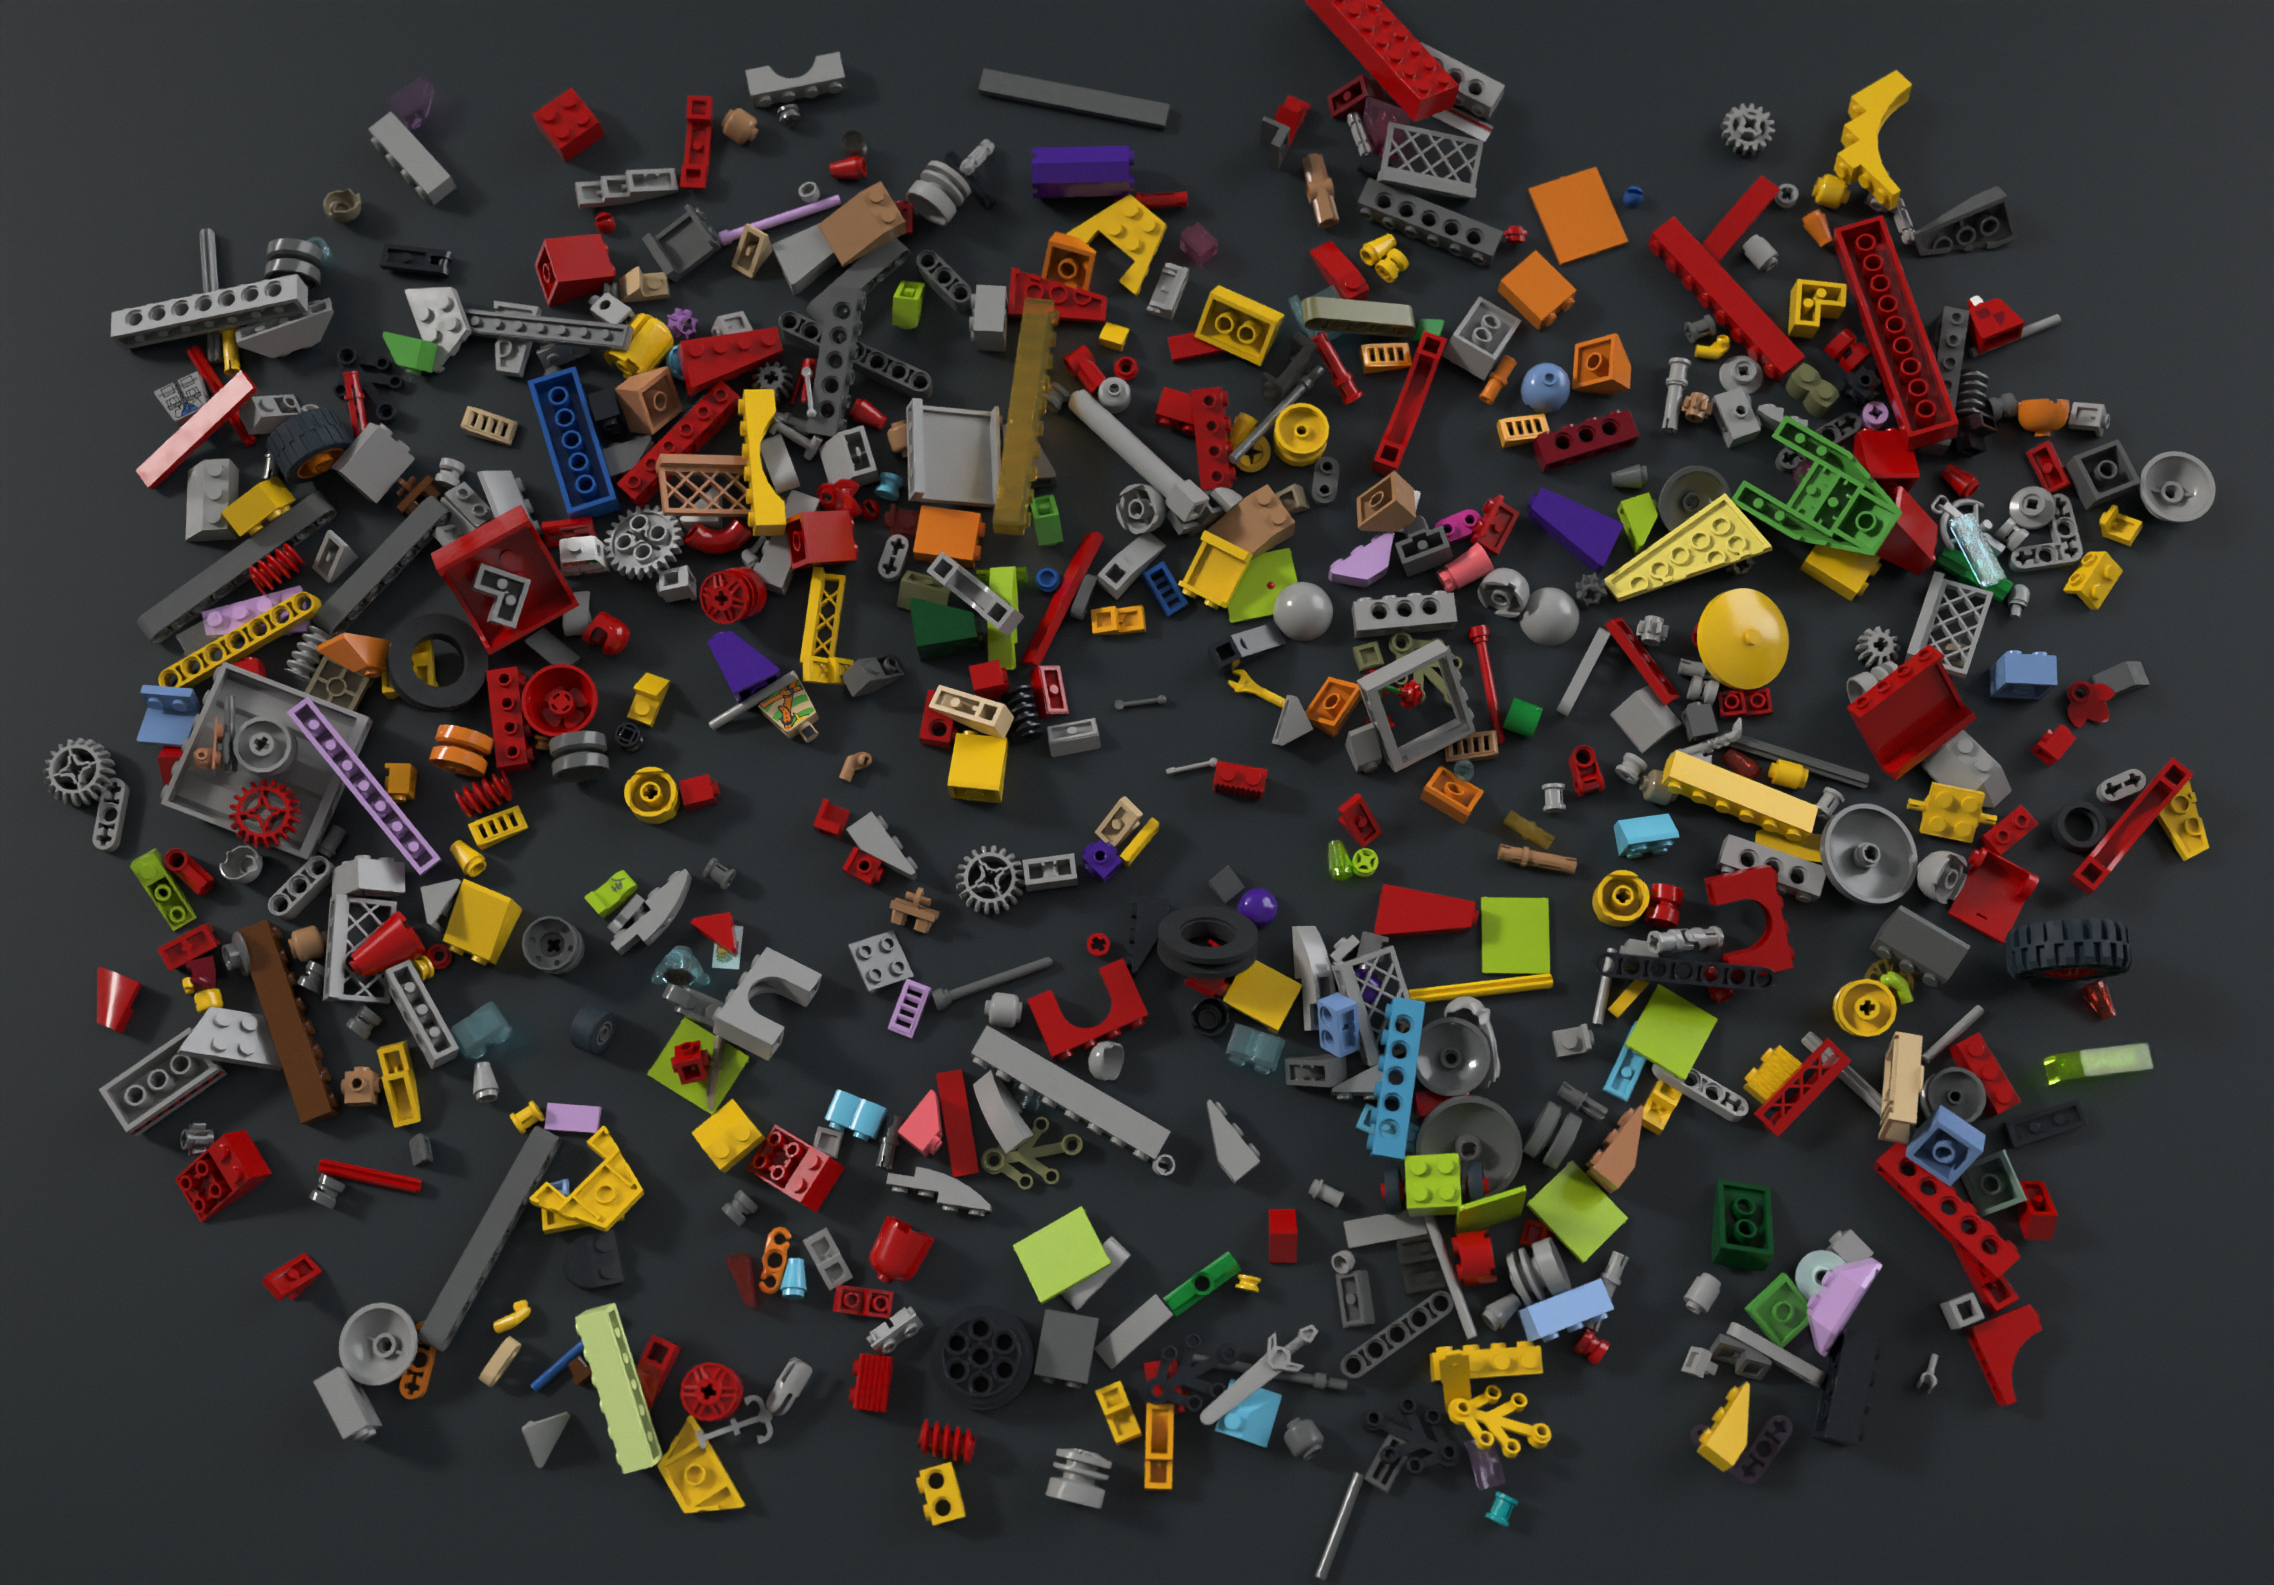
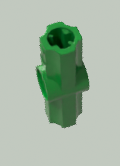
(1957, 564)
(1216, 1273)

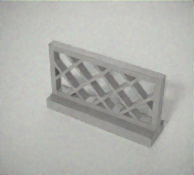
(1428, 183)
(1929, 615)
(336, 949)
(1349, 987)

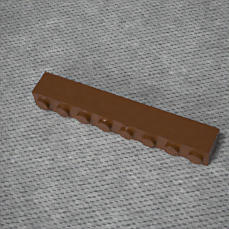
(288, 1024)

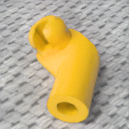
(1716, 350)
(512, 1320)

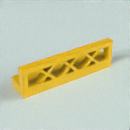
(814, 614)

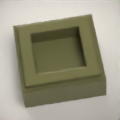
(1368, 656)

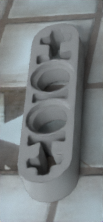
(1583, 671)
(1699, 1094)
(1777, 1355)

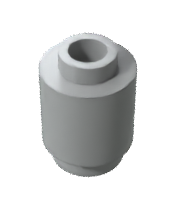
(1760, 253)
(1702, 1293)

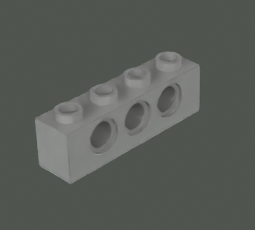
(1469, 81)
(1368, 626)
(1810, 873)
(420, 1014)

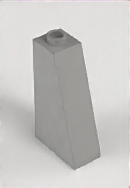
(804, 257)

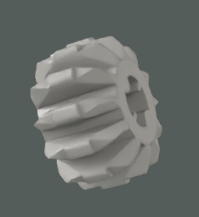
(1883, 640)

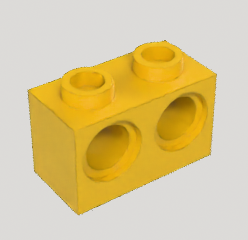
(949, 1491)

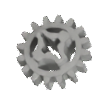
(1748, 131)

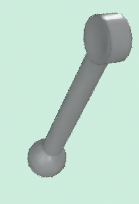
(807, 373)
(1212, 762)

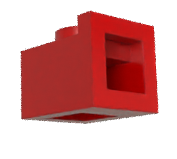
(2053, 744)
(868, 877)

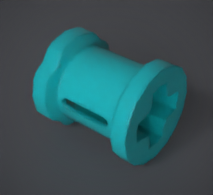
(1501, 1509)

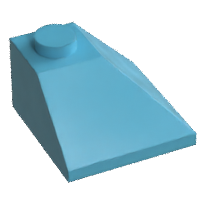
(1252, 1418)

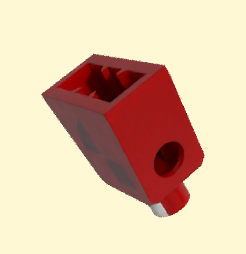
(1992, 324)

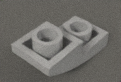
(1771, 416)

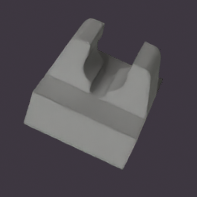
(1699, 1363)

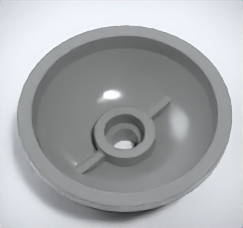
(2186, 481)
(365, 1340)

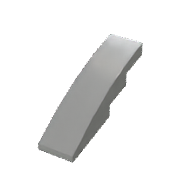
(627, 188)

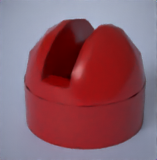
(605, 223)
(866, 514)

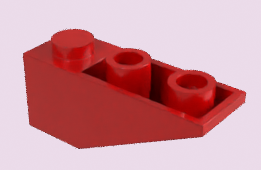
(1175, 411)
(655, 1367)

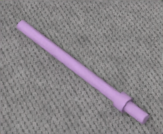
(726, 237)

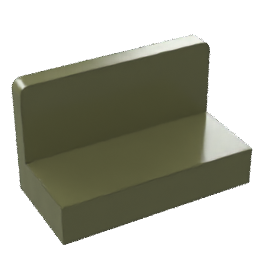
(922, 587)

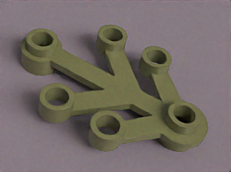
(1427, 671)
(1026, 1155)

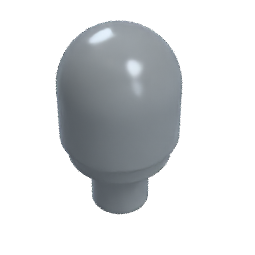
(2018, 600)

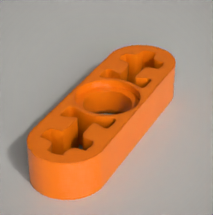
(422, 1381)

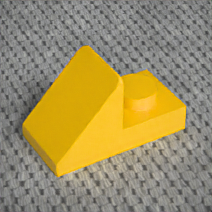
(648, 699)

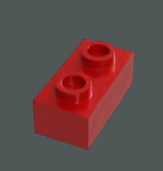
(2008, 831)

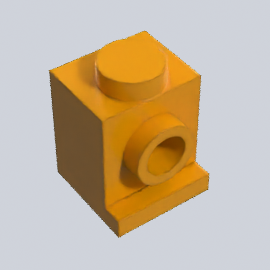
(401, 781)

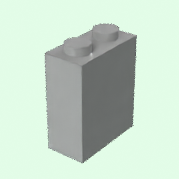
(373, 462)
(348, 1405)

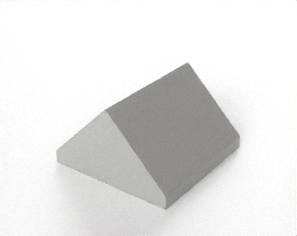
(1645, 718)
(439, 903)

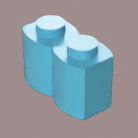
(855, 1115)

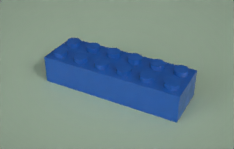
(574, 444)

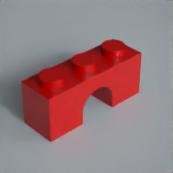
(1976, 1057)

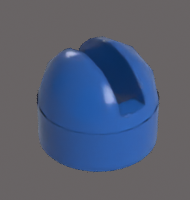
(1634, 197)

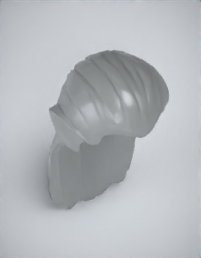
(1475, 1012)

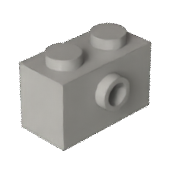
(1735, 417)

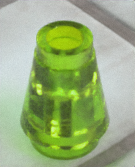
(1338, 861)

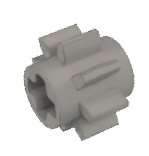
(1652, 630)

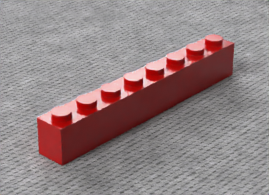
(1725, 300)

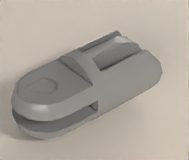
(788, 1386)

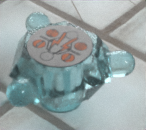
(680, 969)

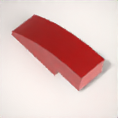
(1994, 1296)

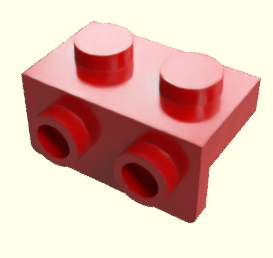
(1495, 525)

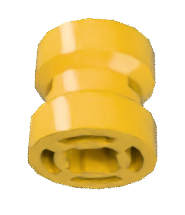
(1392, 265)

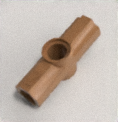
(1320, 190)

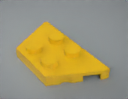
(697, 1473)

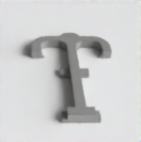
(764, 1417)

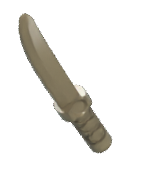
(715, 1065)

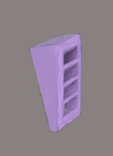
(909, 985)

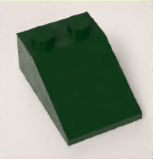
(1742, 1226)

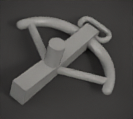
(1950, 511)

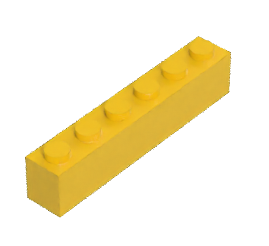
(1739, 796)

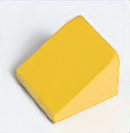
(1113, 336)

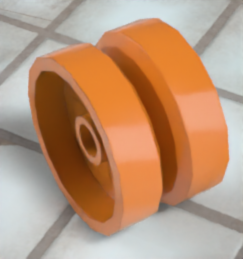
(461, 750)

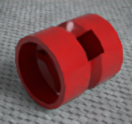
(1842, 345)
(1664, 905)

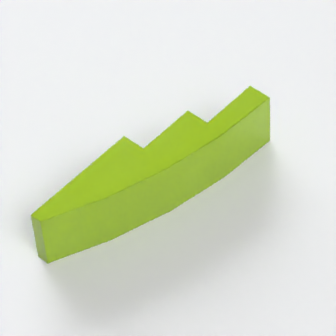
(1000, 646)

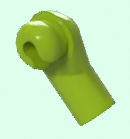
(1899, 983)

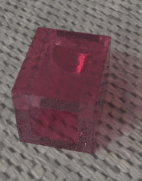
(1198, 244)

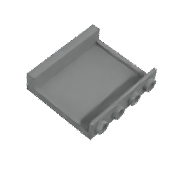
(953, 454)

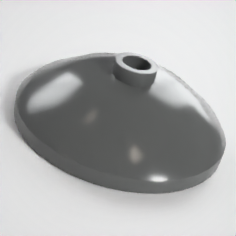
(1697, 482)
(1456, 1038)

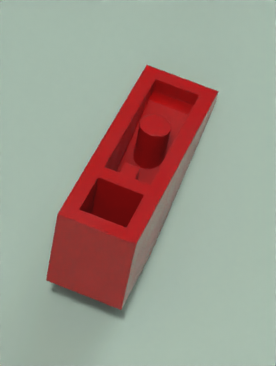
(1340, 272)

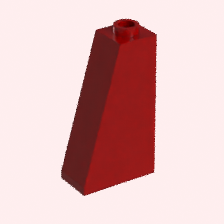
(1419, 913)

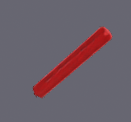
(370, 1176)

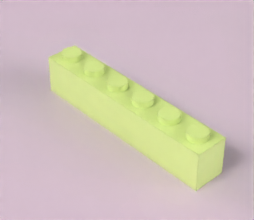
(618, 1388)

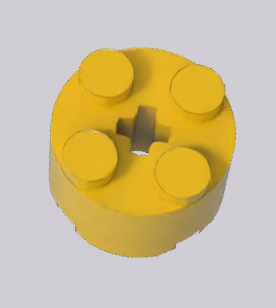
(641, 787)
(1632, 890)

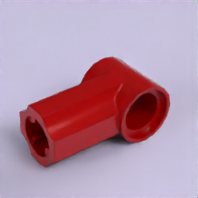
(1082, 364)
(190, 871)

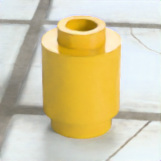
(1788, 774)

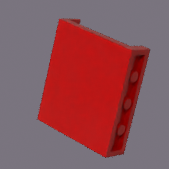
(1910, 713)

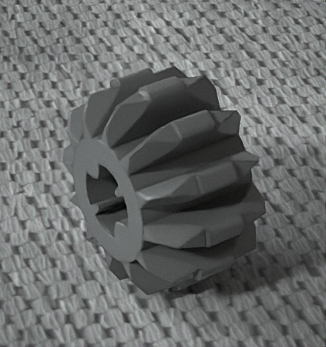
(774, 378)

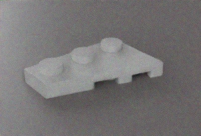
(513, 354)

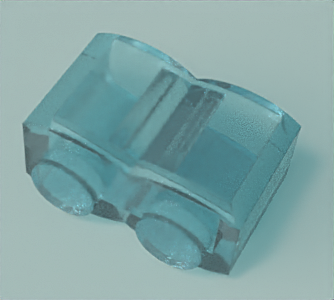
(481, 1030)
(1255, 1049)

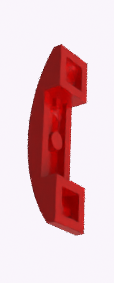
(698, 142)

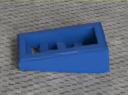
(1157, 594)

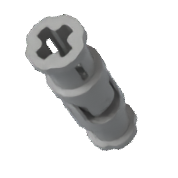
(1685, 940)

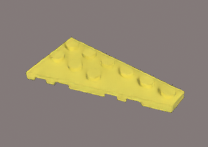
(1699, 545)

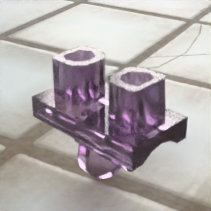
(1485, 1465)

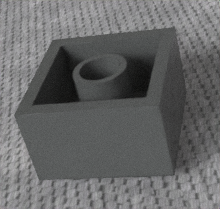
(2102, 474)

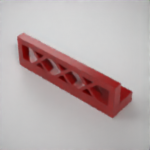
(1806, 1092)

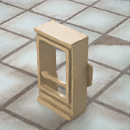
(1901, 1087)

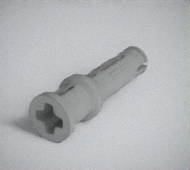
(1676, 384)

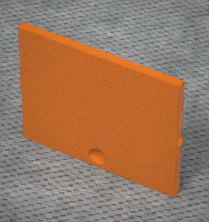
(1578, 216)

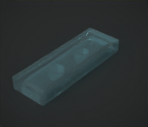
(1977, 550)

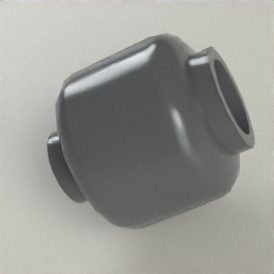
(1303, 1438)

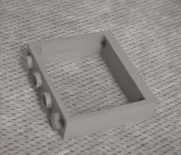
(1434, 740)

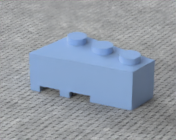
(1565, 1311)

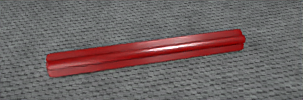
(215, 385)

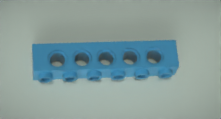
(1412, 1013)

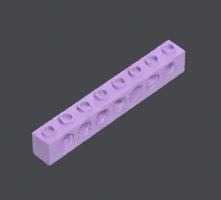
(364, 786)

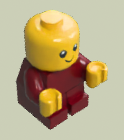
(205, 982)

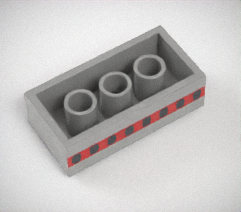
(159, 1085)

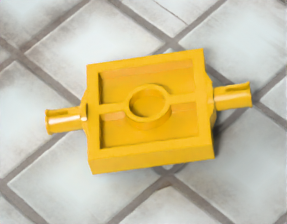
(1952, 812)

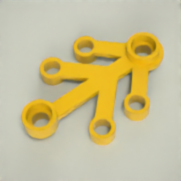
(1496, 1422)

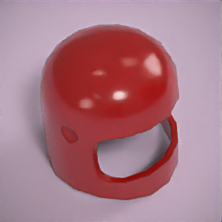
(611, 635)

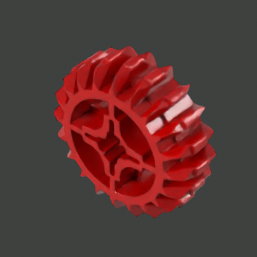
(264, 803)

